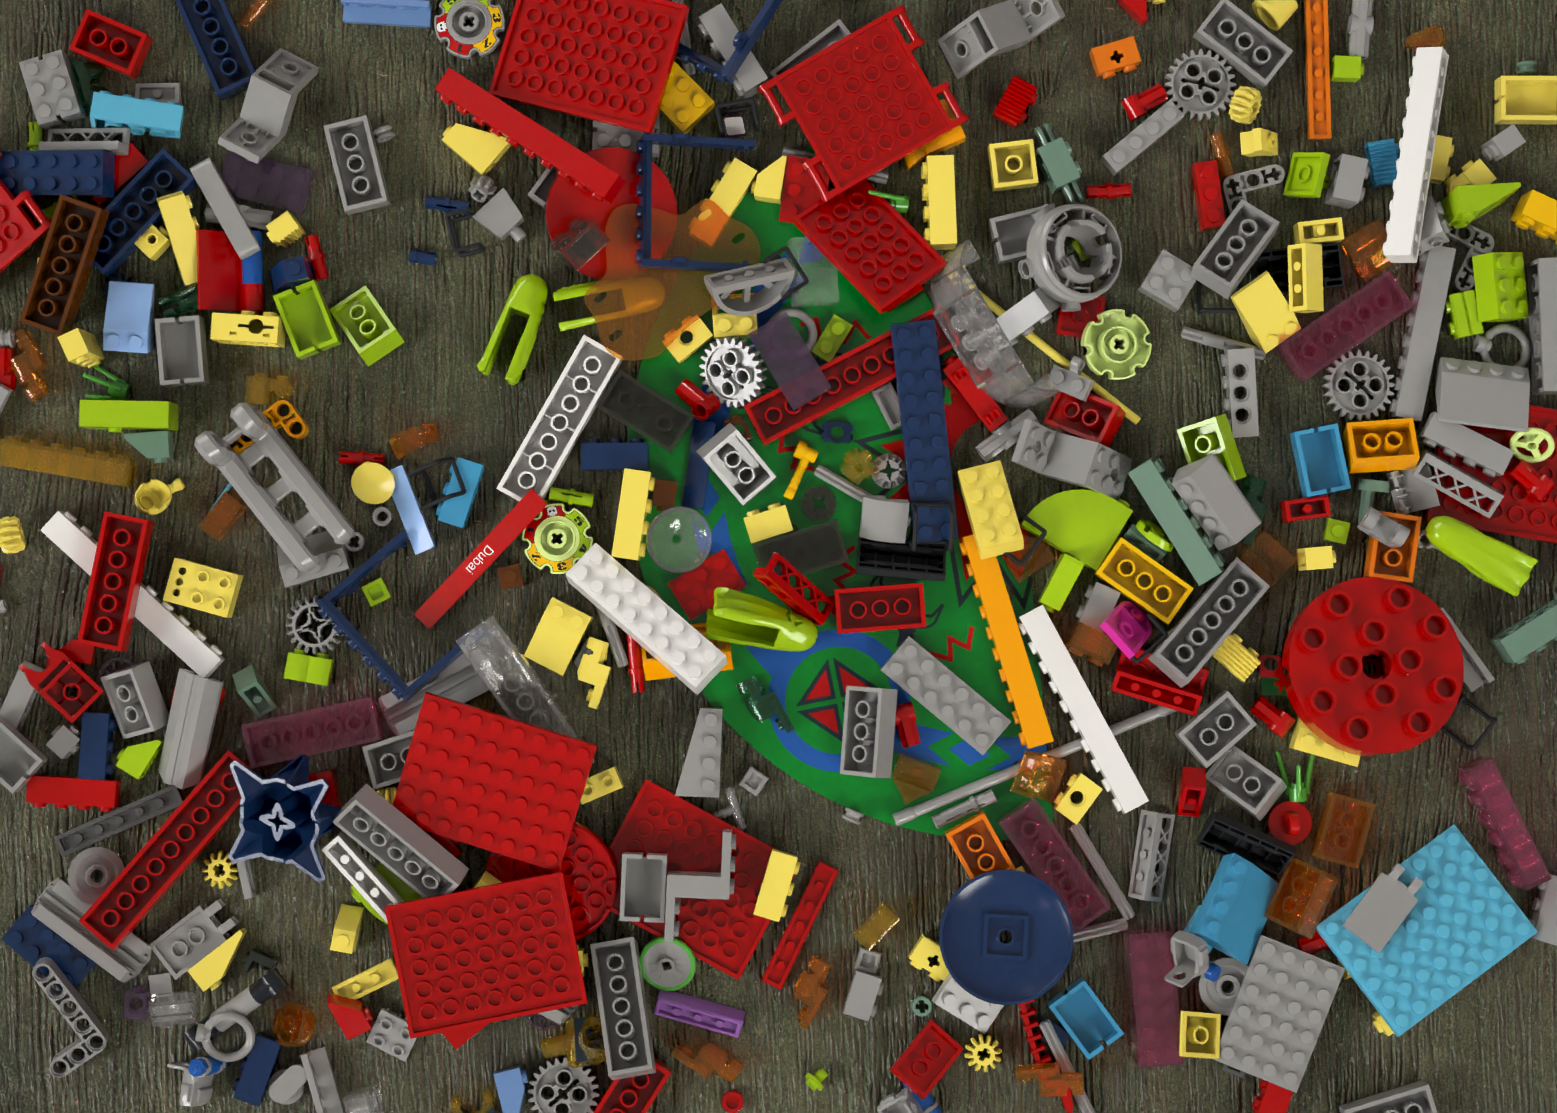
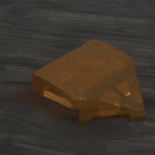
(1040, 558)
(914, 777)

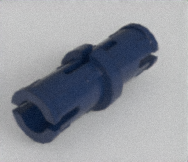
(446, 204)

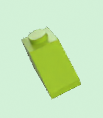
(138, 758)

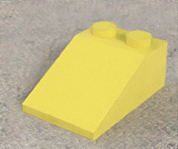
(1265, 312)
(558, 636)

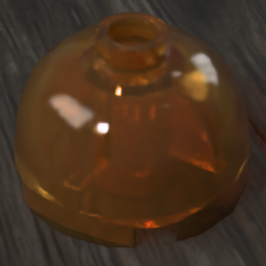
(294, 1024)

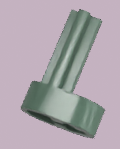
(1367, 489)

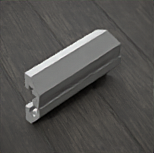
(456, 682)
(189, 729)
(61, 913)

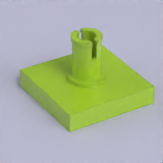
(1307, 175)

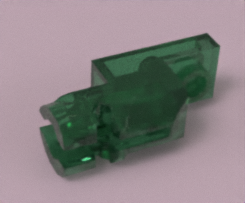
(186, 299)
(1256, 490)
(764, 705)

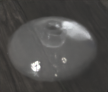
(693, 542)

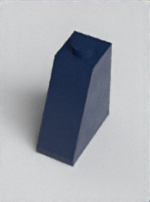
(291, 273)

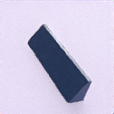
(697, 468)

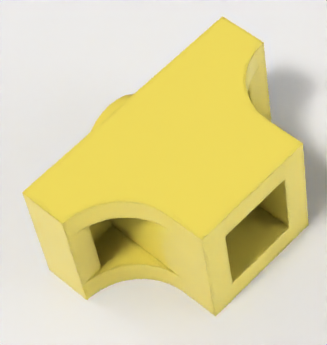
(1259, 143)

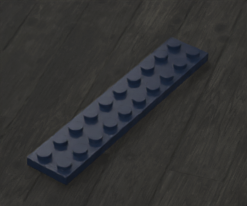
(923, 426)

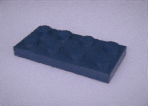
(36, 940)

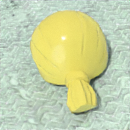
(156, 496)

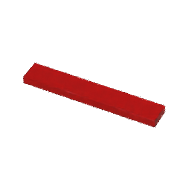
(799, 925)

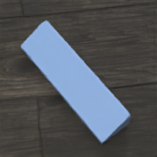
(410, 512)

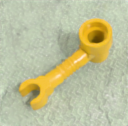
(806, 455)

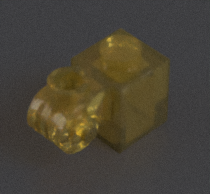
(260, 388)

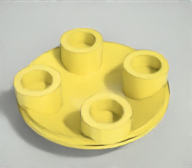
(373, 483)

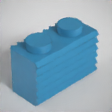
(1382, 162)

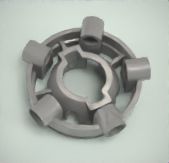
(1046, 248)

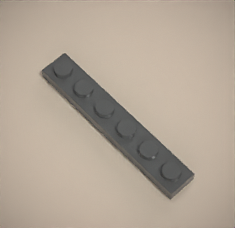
(118, 820)

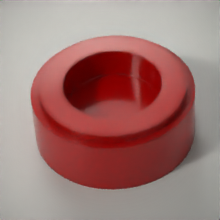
(732, 1101)

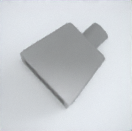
(501, 217)

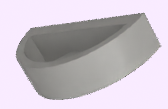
(774, 275)

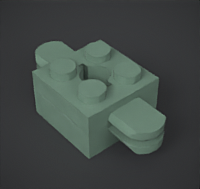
(1058, 165)

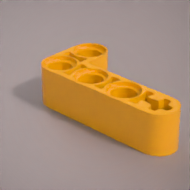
(278, 421)

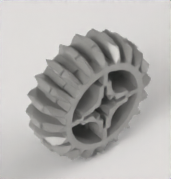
(296, 630)

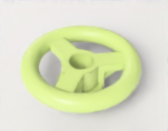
(1531, 442)

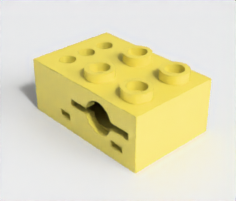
(248, 329)
(203, 587)

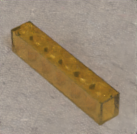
(66, 463)

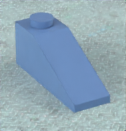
(511, 1087)

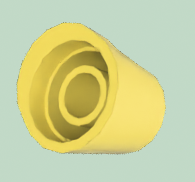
(1274, 12)

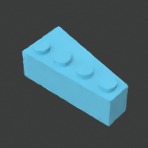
(136, 114)

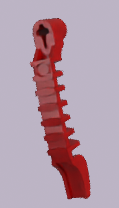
(1025, 1012)

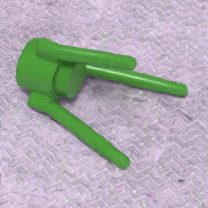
(898, 202)
(117, 389)
(1297, 791)

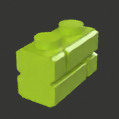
(1463, 315)

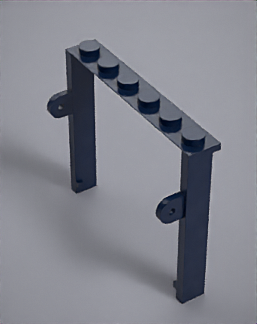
(742, 42)
(644, 192)
(358, 642)

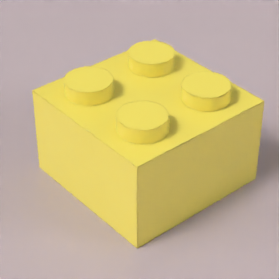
(1012, 165)

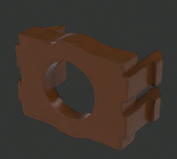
(737, 420)

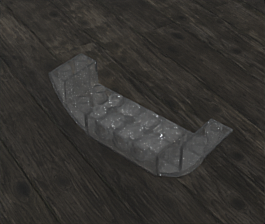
(980, 338)

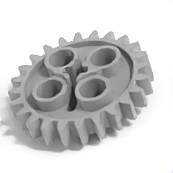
(1204, 65)
(733, 371)
(1371, 371)
(550, 1077)

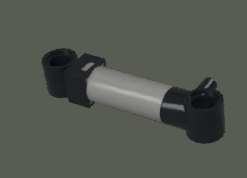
(242, 1003)

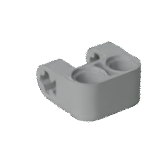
(1383, 528)

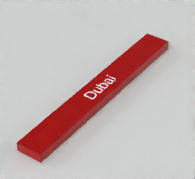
(481, 558)

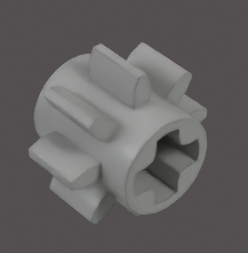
(482, 188)

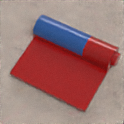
(225, 279)

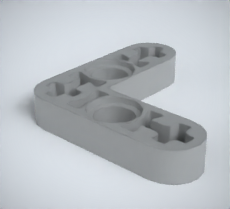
(1243, 186)
(1474, 250)

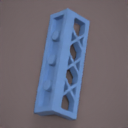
(388, 12)

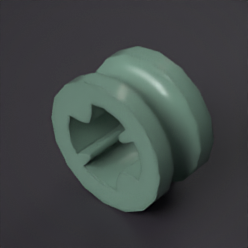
(1526, 68)
(916, 1010)

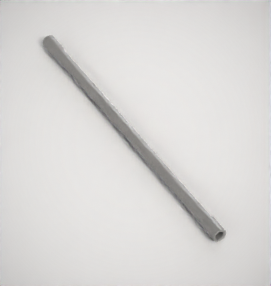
(912, 812)

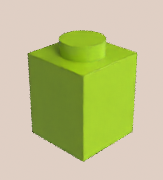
(1346, 68)

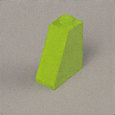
(1060, 582)

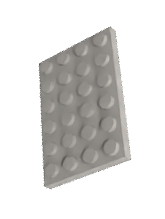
(1279, 1013)

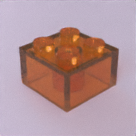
(1091, 643)

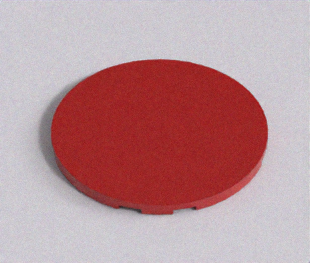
(568, 202)
(587, 875)

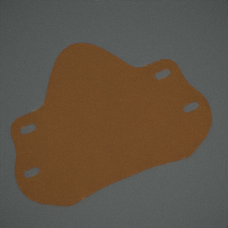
(662, 303)

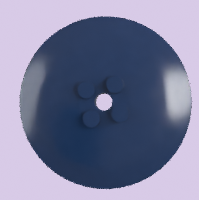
(1038, 945)

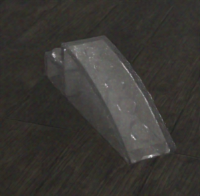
(513, 678)

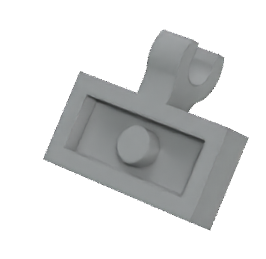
(1071, 381)

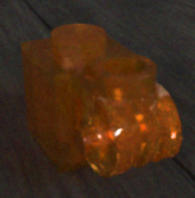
(413, 439)

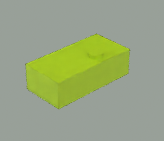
(128, 415)

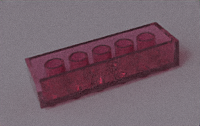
(1344, 326)
(312, 731)
(1503, 823)
(1053, 861)
(1153, 999)

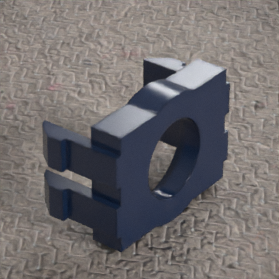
(847, 428)

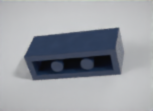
(614, 455)
(96, 745)
(257, 1070)

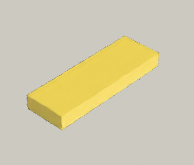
(367, 980)

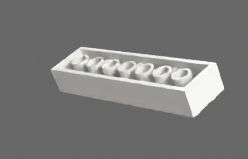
(560, 420)
(646, 618)

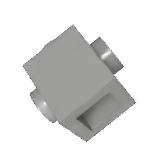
(65, 740)

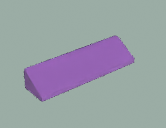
(699, 1012)

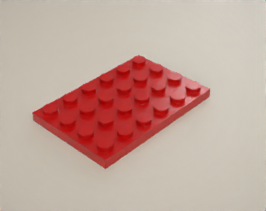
(870, 245)

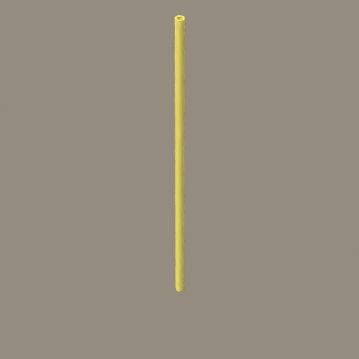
(1047, 349)

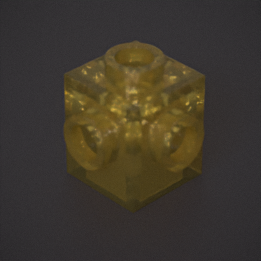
(857, 472)

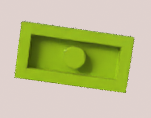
(832, 338)

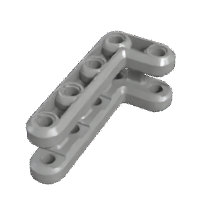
(264, 501)

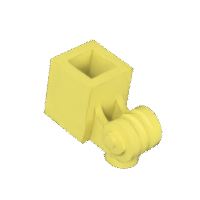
(1473, 174)

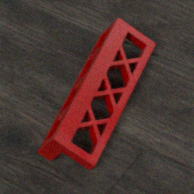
(789, 595)

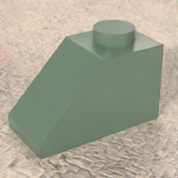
(153, 445)
(254, 691)

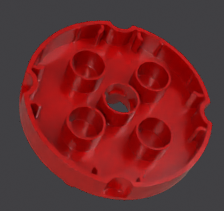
(1418, 658)

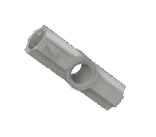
(1360, 28)
(254, 217)
(1004, 436)

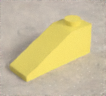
(216, 964)

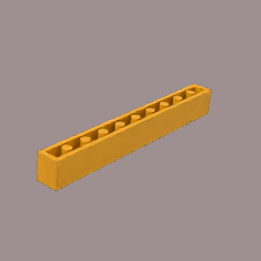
(1008, 646)

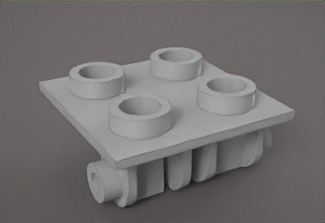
(1410, 492)
(391, 1034)

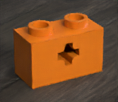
(1123, 48)

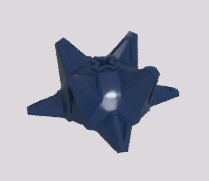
(282, 816)

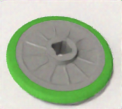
(670, 977)

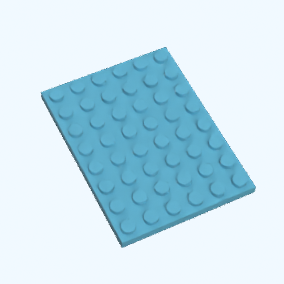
(1445, 941)

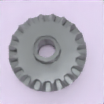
(79, 874)
(1212, 993)

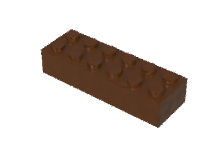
(64, 265)

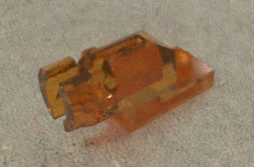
(29, 366)
(810, 991)
(707, 1060)
(1050, 1080)

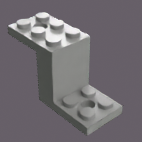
(997, 31)
(268, 105)
(1072, 459)
(699, 885)

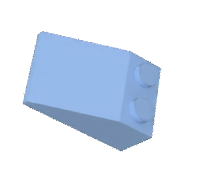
(129, 317)

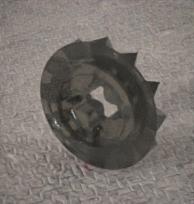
(829, 501)

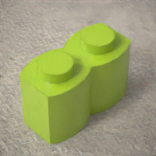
(308, 668)

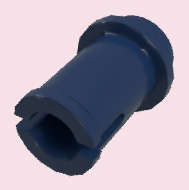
(422, 257)

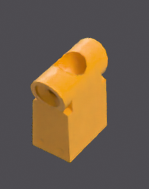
(940, 144)

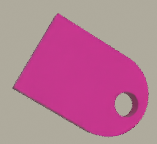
(1127, 627)

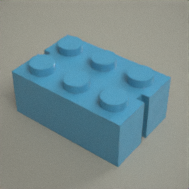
(1320, 460)
(1085, 1018)

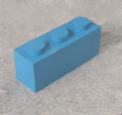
(458, 509)

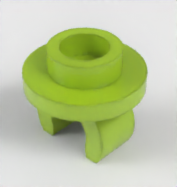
(814, 1081)

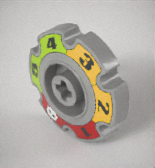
(467, 40)

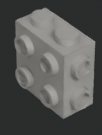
(1434, 228)

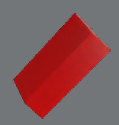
(1152, 685)

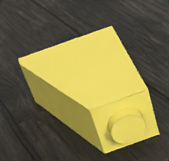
(475, 146)

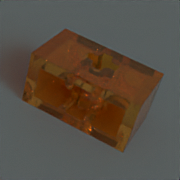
(222, 516)

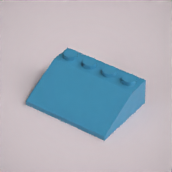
(1235, 908)

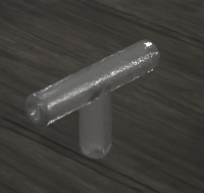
(734, 809)

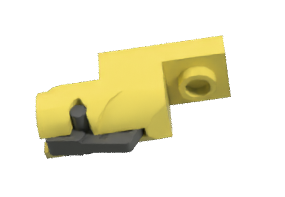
(592, 669)

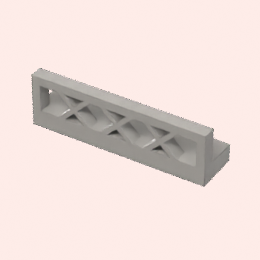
(116, 147)
(1462, 476)
(1474, 669)
(1147, 855)
(322, 1081)

